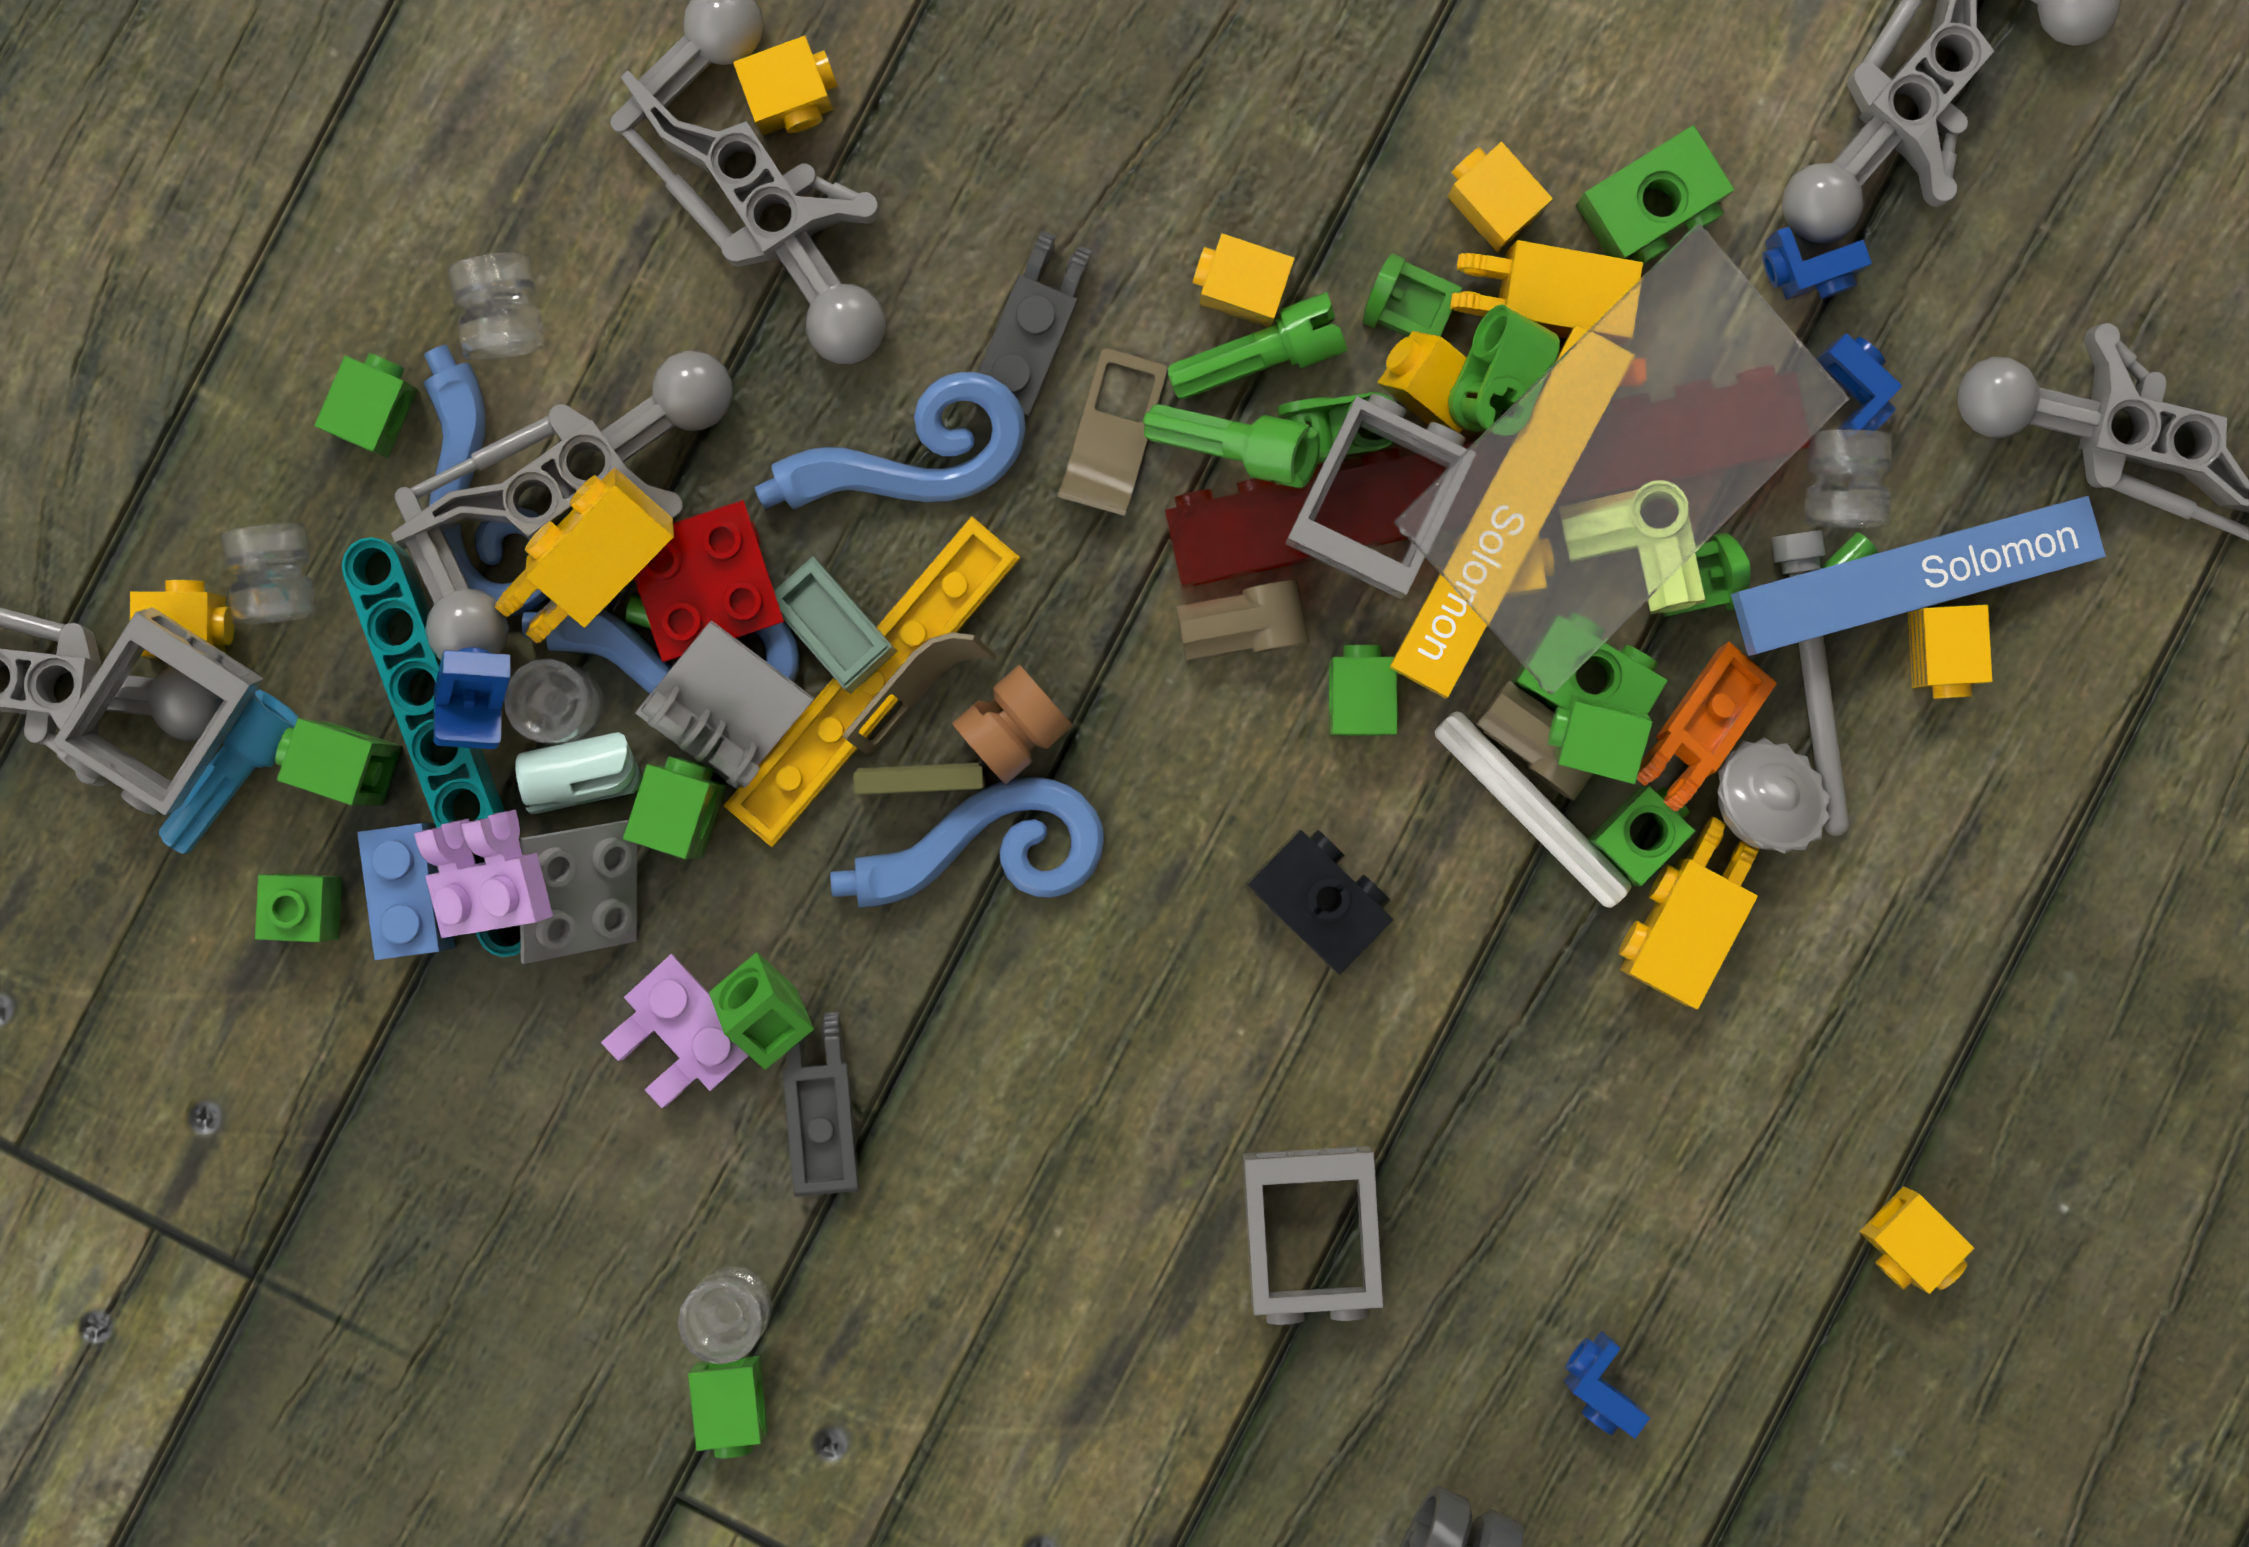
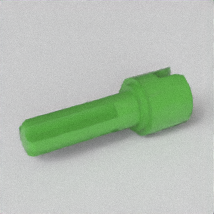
(1290, 339)
(1269, 448)

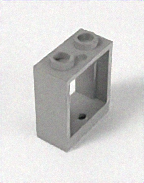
(1386, 420)
(192, 657)
(1304, 1167)

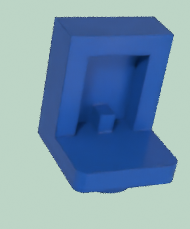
(1826, 273)
(1860, 372)
(470, 698)
(1605, 1404)

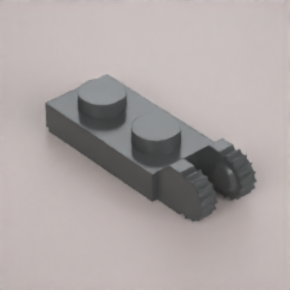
(1034, 324)
(821, 1117)

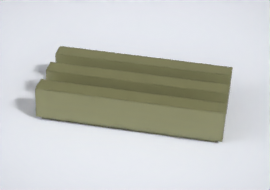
(919, 779)

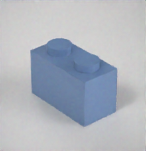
(398, 893)

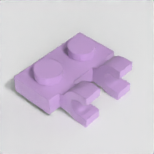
(488, 894)
(686, 1020)

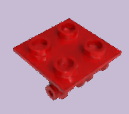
(706, 575)

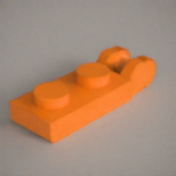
(1708, 722)

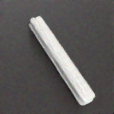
(1533, 809)

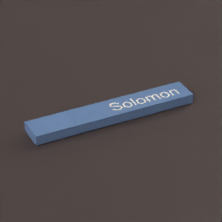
(1917, 575)

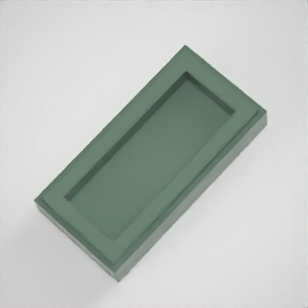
(832, 625)

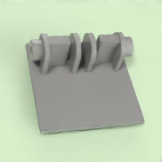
(724, 705)
(589, 889)

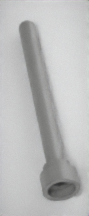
(1800, 555)

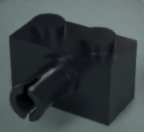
(1320, 899)

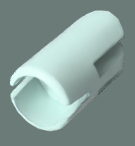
(577, 773)

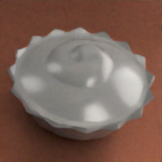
(1772, 797)

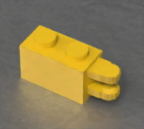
(1549, 284)
(589, 553)
(1691, 921)

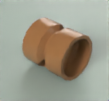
(1012, 724)

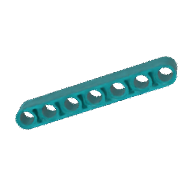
(397, 667)

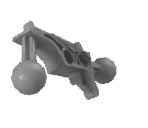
(1827, 198)
(842, 319)
(687, 393)
(2004, 397)
(172, 699)

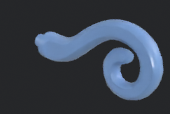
(462, 418)
(834, 469)
(623, 646)
(902, 874)

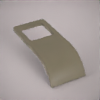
(1108, 446)
(914, 680)

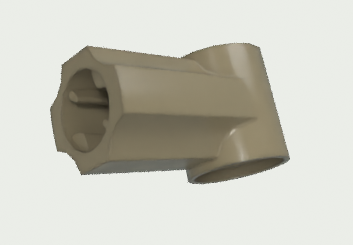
(1259, 620)
(1524, 727)

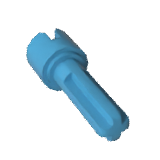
(247, 746)

